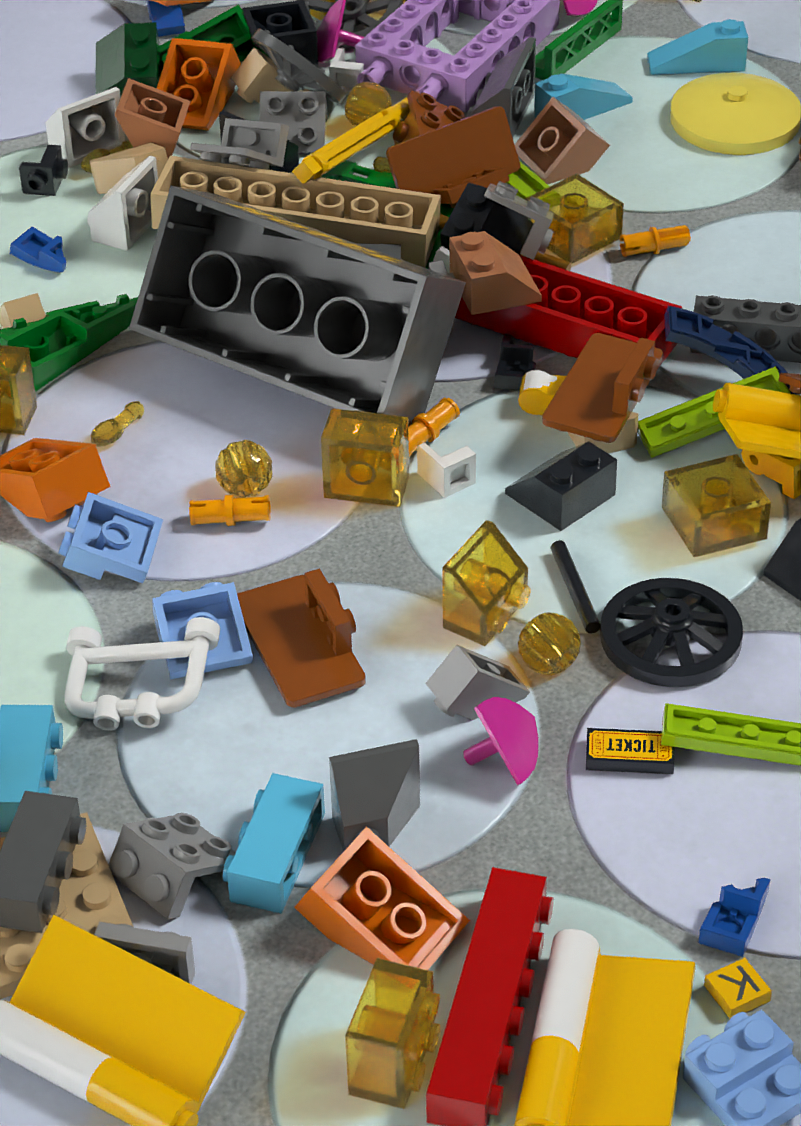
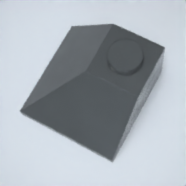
(375, 790)

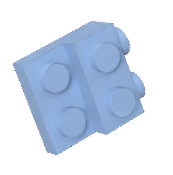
(110, 539)
(211, 601)
(746, 1072)

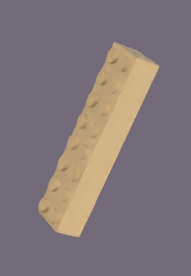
(332, 206)

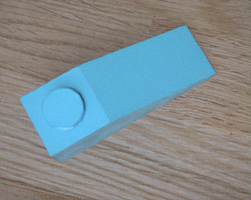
(708, 49)
(581, 94)

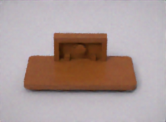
(424, 116)
(449, 157)
(603, 387)
(303, 637)

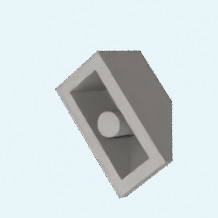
(471, 678)

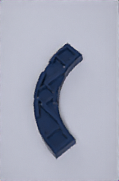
(730, 349)

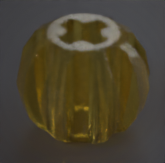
(366, 101)
(243, 469)
(549, 643)

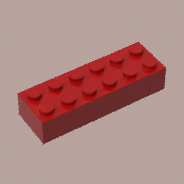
(575, 310)

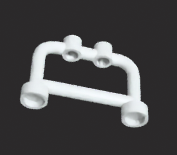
(85, 647)

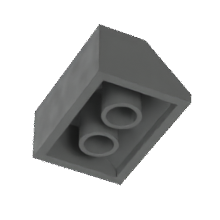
(510, 84)

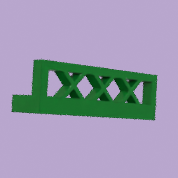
(580, 40)

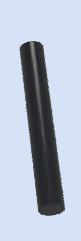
(575, 587)

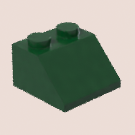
(128, 53)

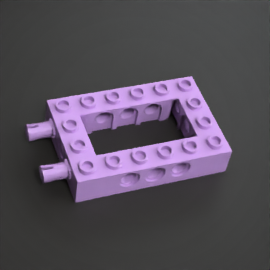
(398, 55)

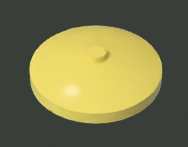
(735, 113)

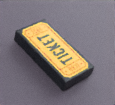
(628, 751)

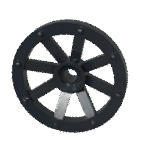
(671, 625)

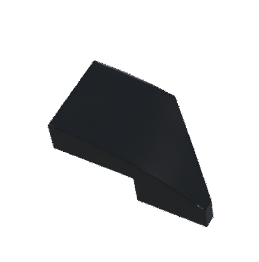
(513, 364)

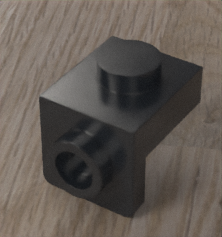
(45, 176)

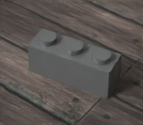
(38, 858)

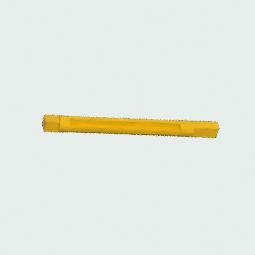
(351, 142)

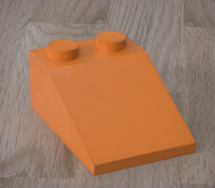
(202, 75)
(50, 476)
(381, 907)

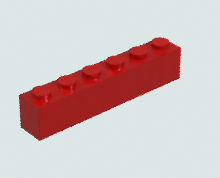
(488, 1001)

